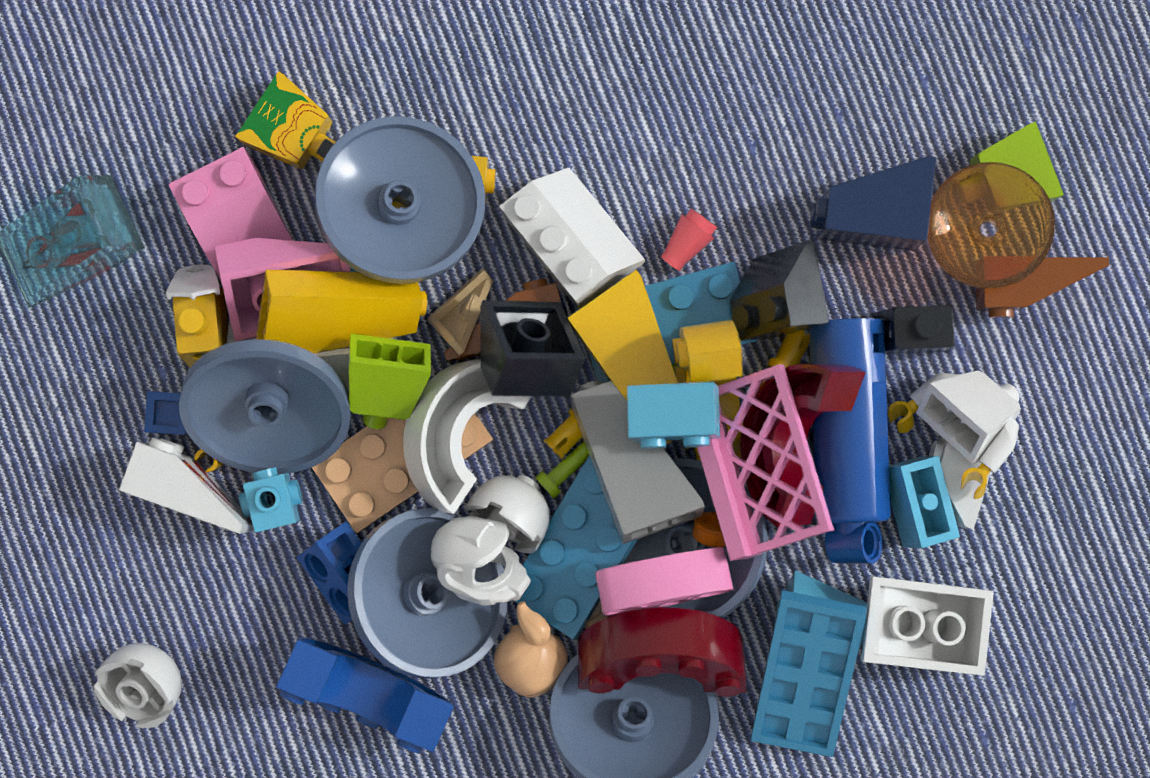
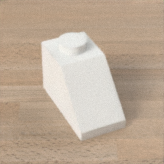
(953, 467)

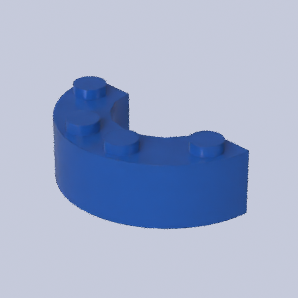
(367, 688)

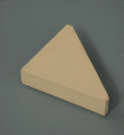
(460, 312)

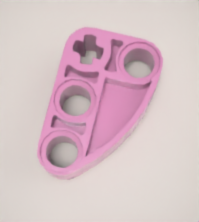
(664, 581)

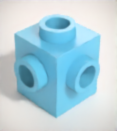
(255, 502)

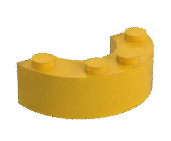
(711, 355)

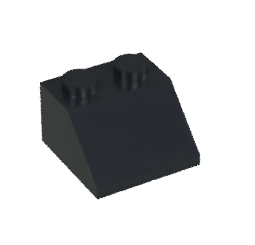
(780, 294)
(528, 349)

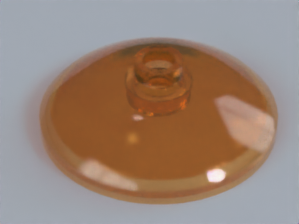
(995, 196)

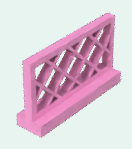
(727, 482)

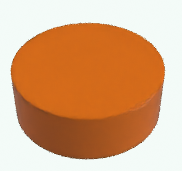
(708, 530)

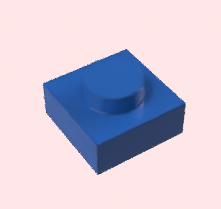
(163, 414)

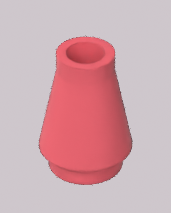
(688, 239)

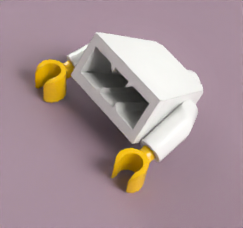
(969, 415)

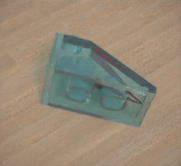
(69, 238)

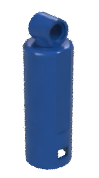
(853, 444)

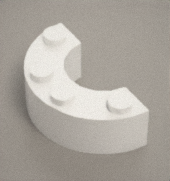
(436, 429)

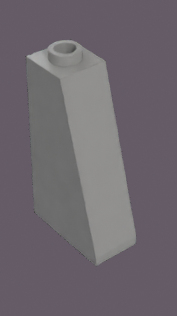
(639, 484)

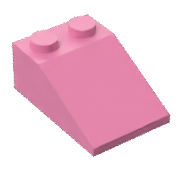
(228, 204)
(243, 273)

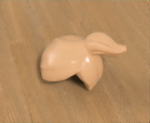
(530, 655)

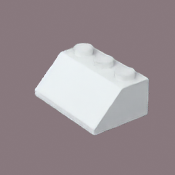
(571, 235)

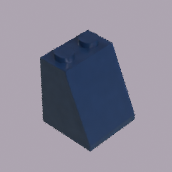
(879, 208)

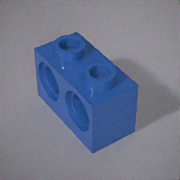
(329, 567)

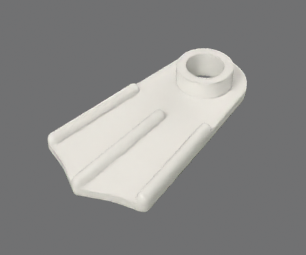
(193, 282)

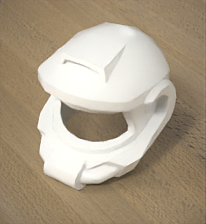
(470, 544)

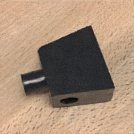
(918, 329)

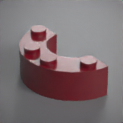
(815, 390)
(662, 642)

